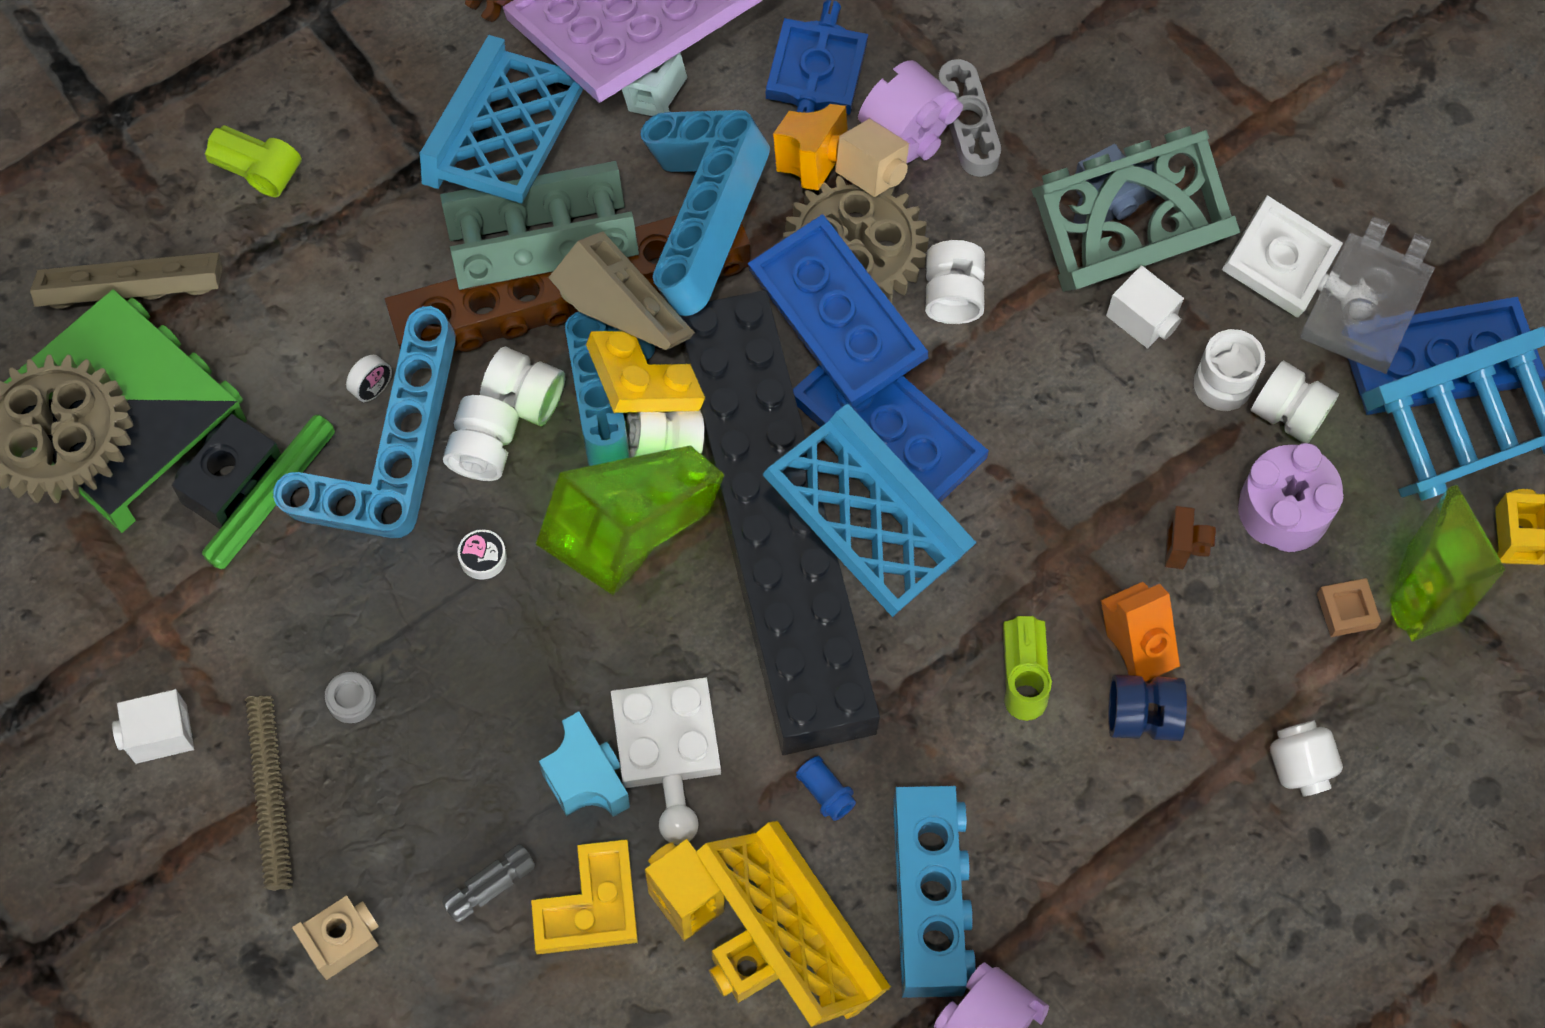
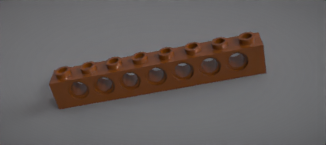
(514, 317)

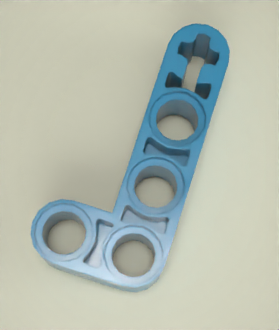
(595, 411)

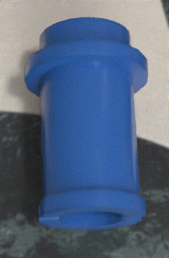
(826, 789)

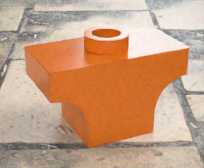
(1142, 629)

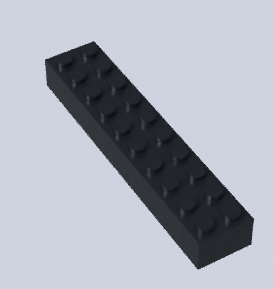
(783, 567)

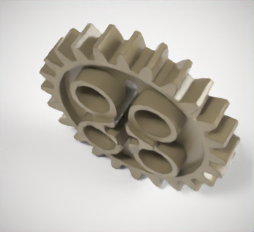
(883, 220)
(96, 421)

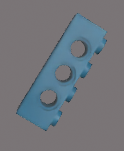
(922, 969)

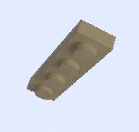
(135, 278)

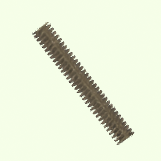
(266, 779)

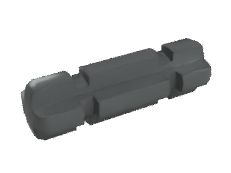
(488, 883)

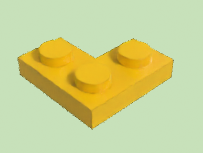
(635, 384)
(597, 916)

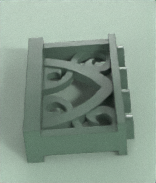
(1191, 225)

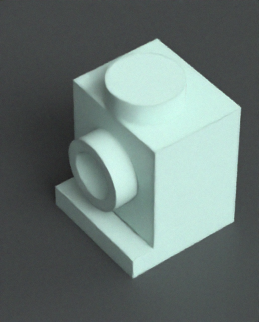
(657, 88)

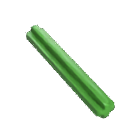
(260, 500)

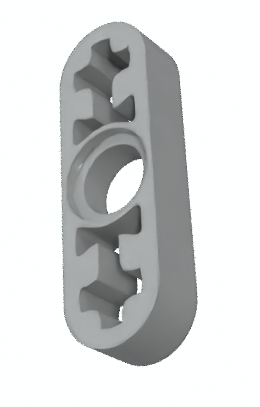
(963, 134)

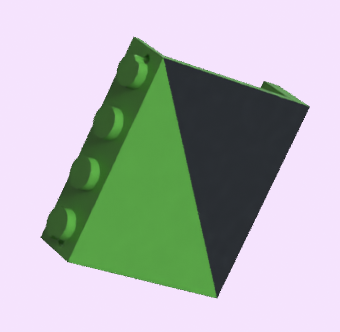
(168, 395)

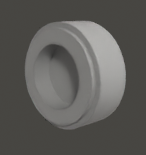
(350, 697)

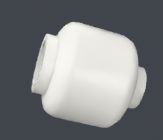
(1306, 758)

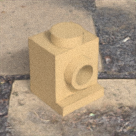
(335, 954)

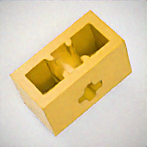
(683, 888)

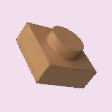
(1348, 607)

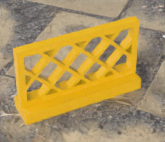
(815, 927)

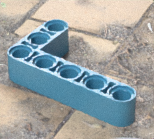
(728, 160)
(394, 444)

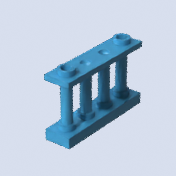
(1438, 384)

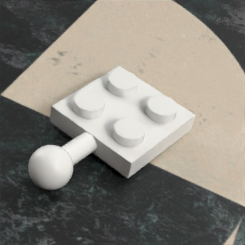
(1282, 256)
(667, 738)

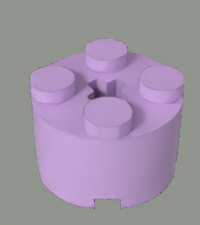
(913, 108)
(1310, 503)
(993, 1002)

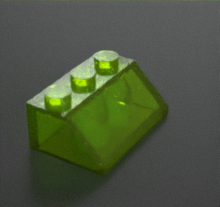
(1444, 569)

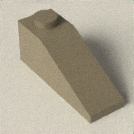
(612, 290)

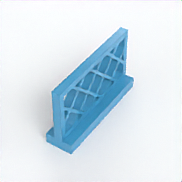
(466, 112)
(891, 490)

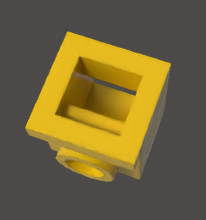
(1523, 544)
(726, 974)

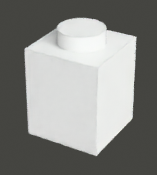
(1145, 307)
(153, 726)

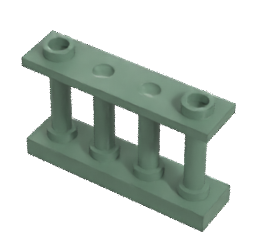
(550, 199)

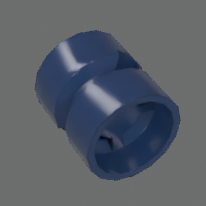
(1129, 707)

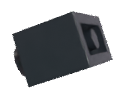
(226, 445)

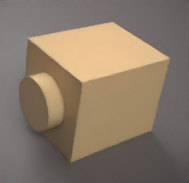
(872, 157)

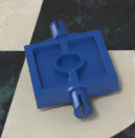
(817, 63)

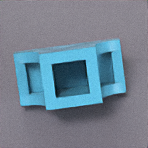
(584, 771)

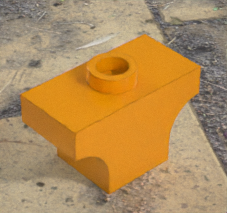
(809, 143)

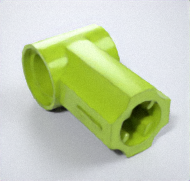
(263, 164)
(1026, 665)

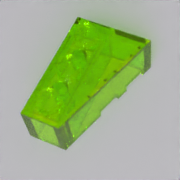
(634, 502)

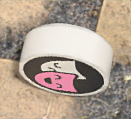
(368, 378)
(482, 554)

